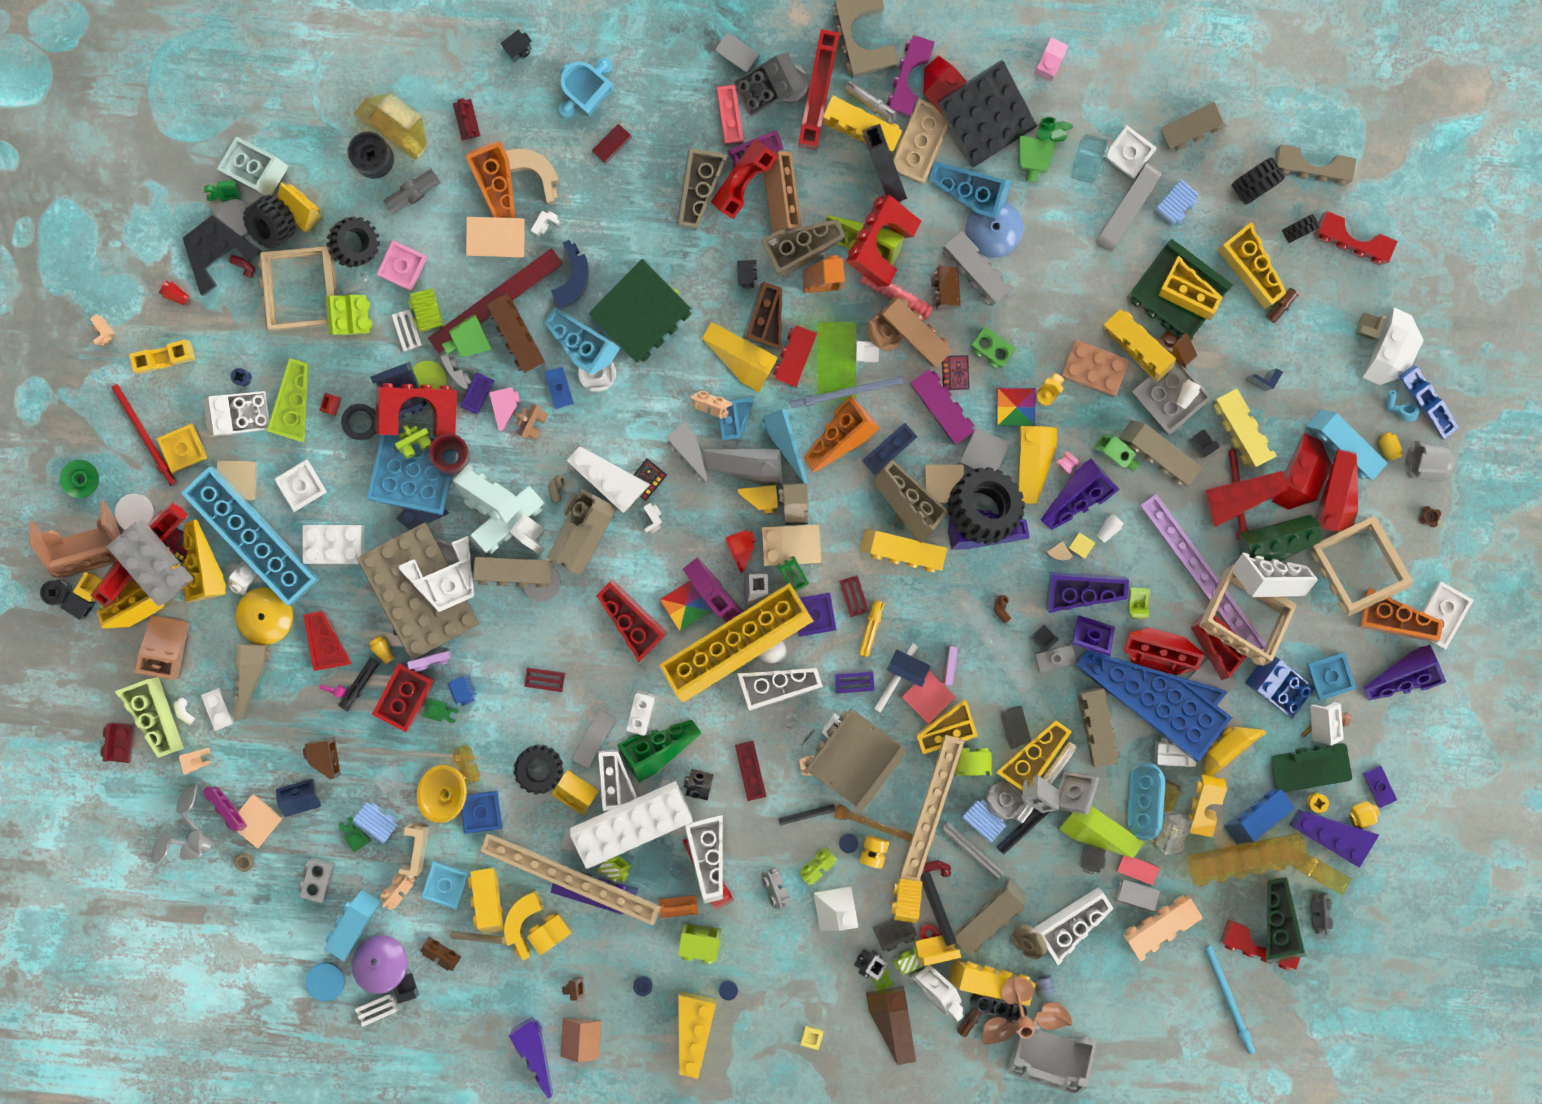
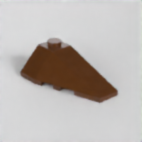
(892, 1019)

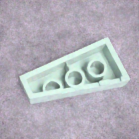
(493, 532)

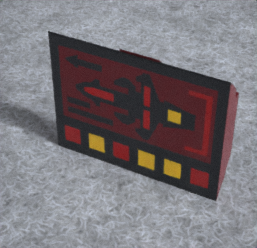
(175, 544)

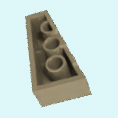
(991, 917)

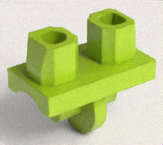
(406, 444)

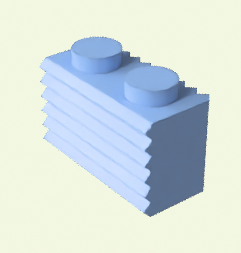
(1176, 202)
(983, 820)
(375, 823)

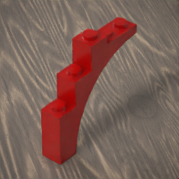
(117, 576)

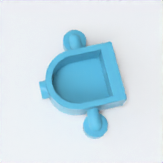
(584, 86)

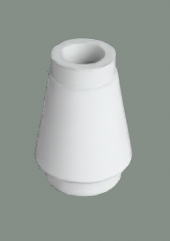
(1188, 393)
(1110, 528)

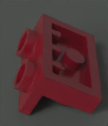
(117, 742)

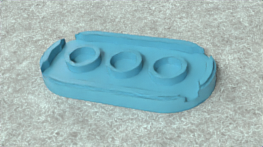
(1146, 801)

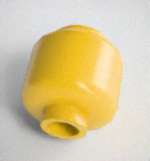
(1363, 815)

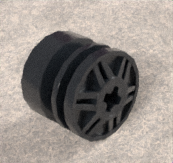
(367, 145)

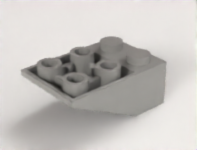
(687, 444)

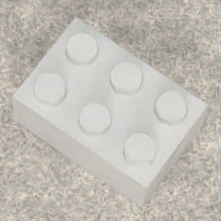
(333, 544)

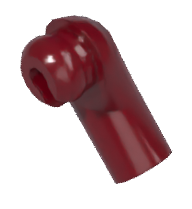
(239, 261)
(940, 866)

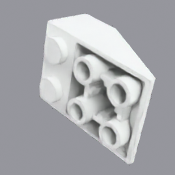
(236, 413)

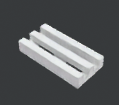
(411, 346)
(361, 1016)

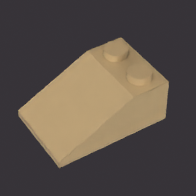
(789, 541)

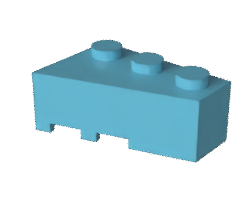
(351, 925)

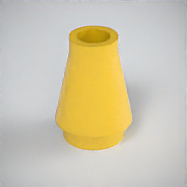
(381, 649)

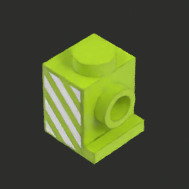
(615, 869)
(907, 961)

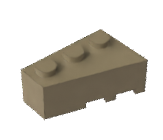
(1194, 126)

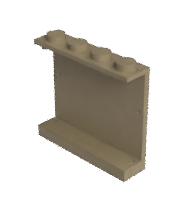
(855, 759)

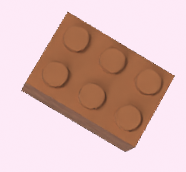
(1094, 368)

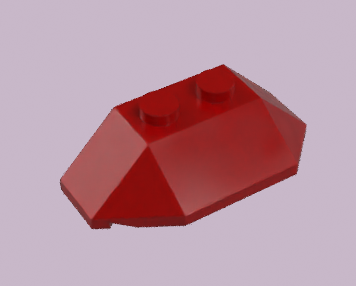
(940, 80)
(1305, 473)
(1163, 651)

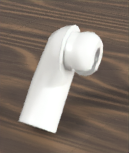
(181, 713)

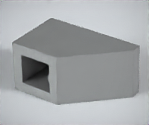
(755, 588)

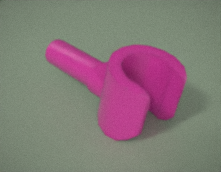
(339, 692)

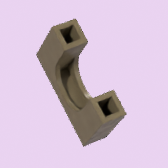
(861, 60)

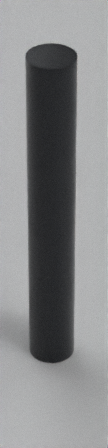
(807, 814)

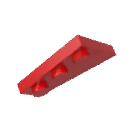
(324, 643)

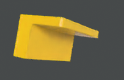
(575, 792)
(935, 950)

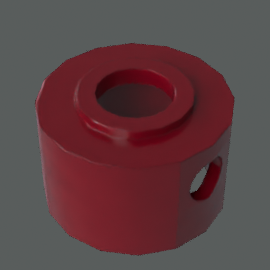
(447, 442)

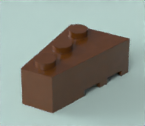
(765, 317)

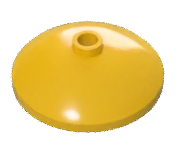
(277, 618)
(434, 791)

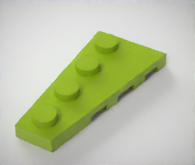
(291, 403)

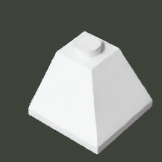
(835, 909)

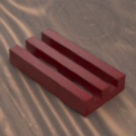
(849, 580)
(544, 687)

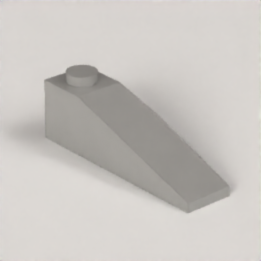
(753, 465)

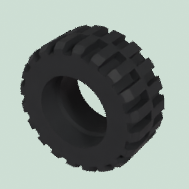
(997, 487)

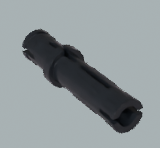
(354, 690)

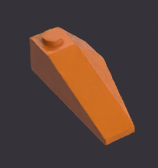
(846, 431)

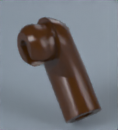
(1000, 607)

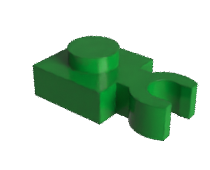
(224, 189)
(437, 710)
(355, 838)

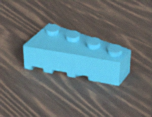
(1340, 435)

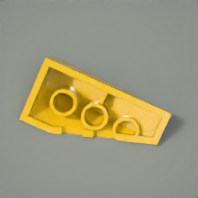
(743, 358)
(1035, 456)

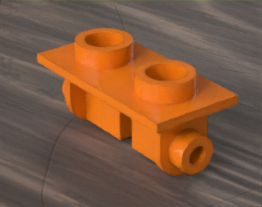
(678, 906)

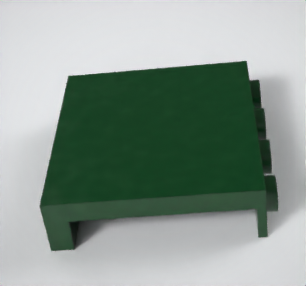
(1150, 284)
(641, 311)

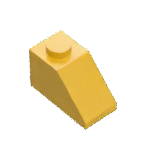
(762, 497)

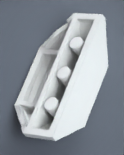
(1395, 349)

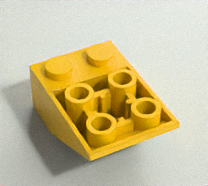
(304, 211)

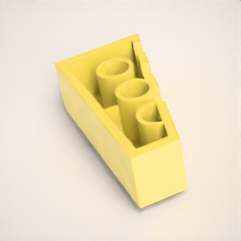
(1243, 429)

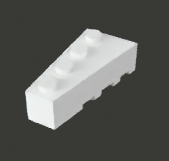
(1073, 923)

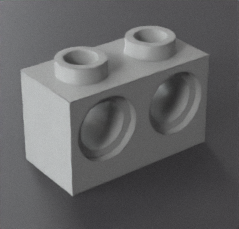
(322, 881)

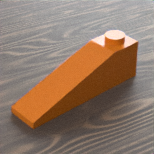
(493, 175)

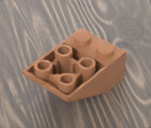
(162, 647)

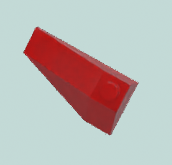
(741, 547)

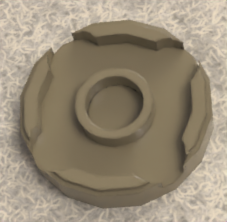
(1029, 941)

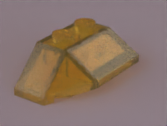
(395, 122)

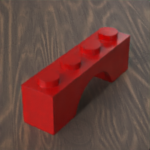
(755, 160)
(1333, 230)
(1238, 937)

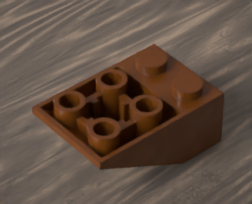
(946, 288)

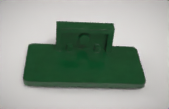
(1311, 767)

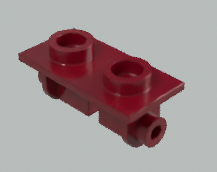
(466, 119)

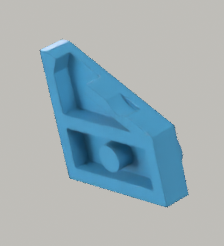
(734, 424)

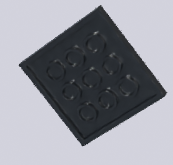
(986, 113)

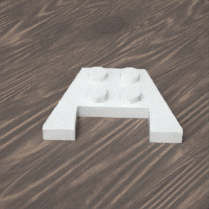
(447, 585)

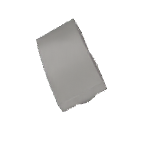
(459, 376)

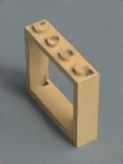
(266, 282)
(1389, 553)
(1279, 603)

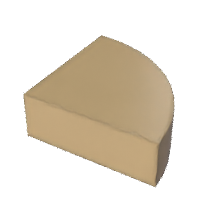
(1059, 552)

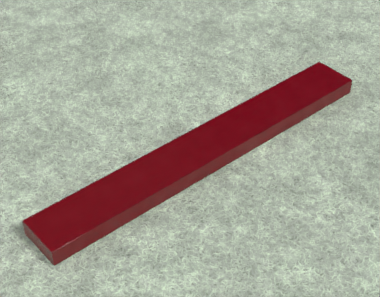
(513, 286)

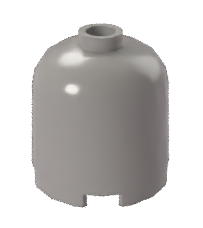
(1430, 462)

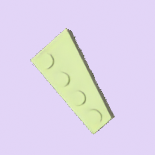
(152, 714)

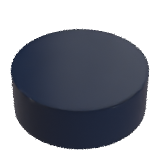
(848, 843)
(643, 986)
(728, 990)

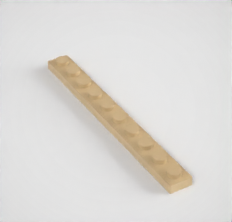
(570, 879)

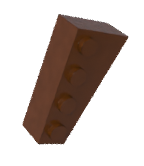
(515, 332)

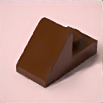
(1180, 348)

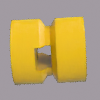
(876, 845)

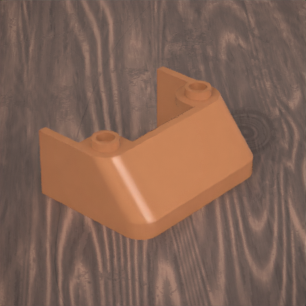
(79, 551)

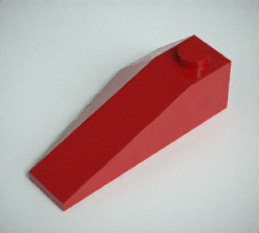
(1340, 497)

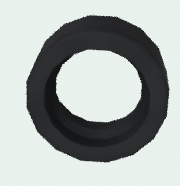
(345, 422)

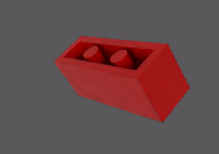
(794, 356)

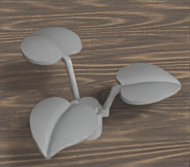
(196, 841)

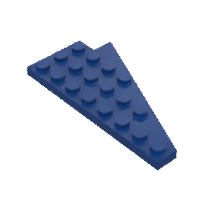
(1170, 704)

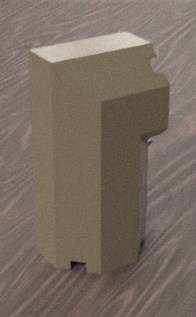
(585, 526)

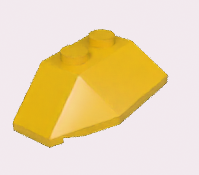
(128, 607)
(1228, 746)

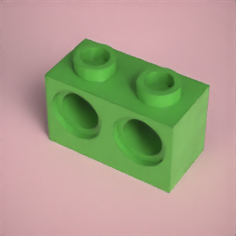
(995, 343)

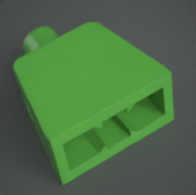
(1034, 156)
(467, 338)
(1116, 452)

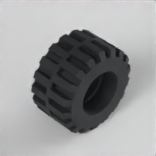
(1258, 180)
(269, 221)
(366, 235)
(526, 781)

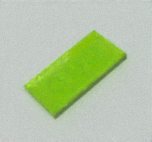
(836, 356)

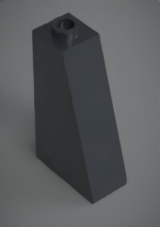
(884, 162)

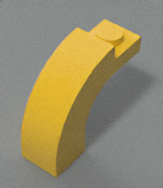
(523, 907)

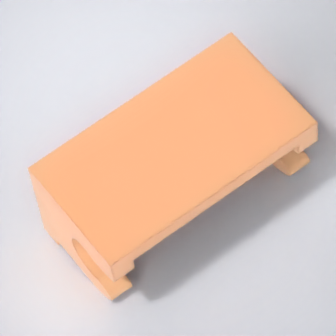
(191, 761)

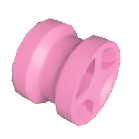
(1068, 463)

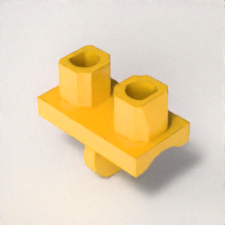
(1049, 390)

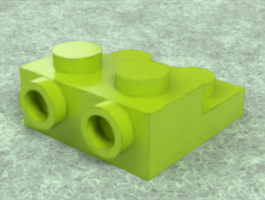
(348, 315)

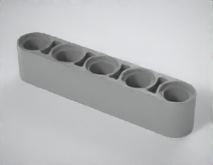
(1129, 207)

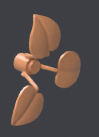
(1019, 989)

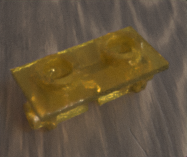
(462, 758)

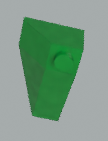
(653, 751)

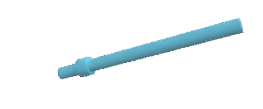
(1243, 1033)

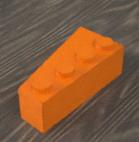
(824, 275)
(1400, 619)

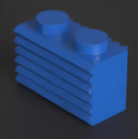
(462, 690)

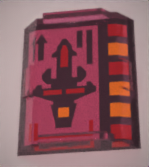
(956, 372)

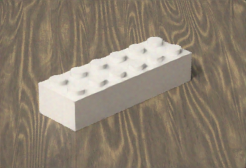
(631, 825)

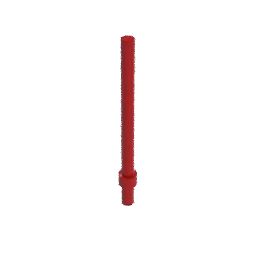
(161, 465)

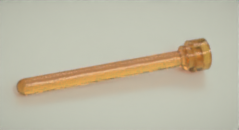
(844, 813)

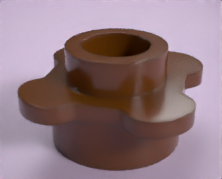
(1433, 522)

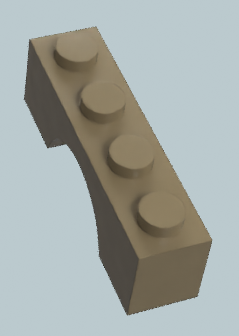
(1291, 161)

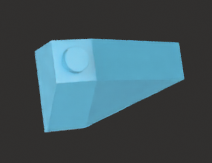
(584, 345)

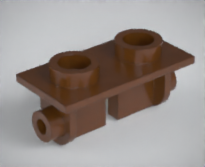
(447, 958)

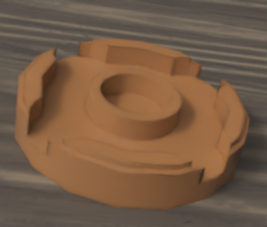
(883, 334)

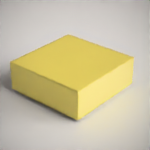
(1081, 545)
(811, 1037)

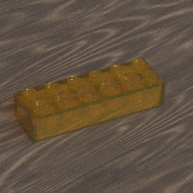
(1248, 858)

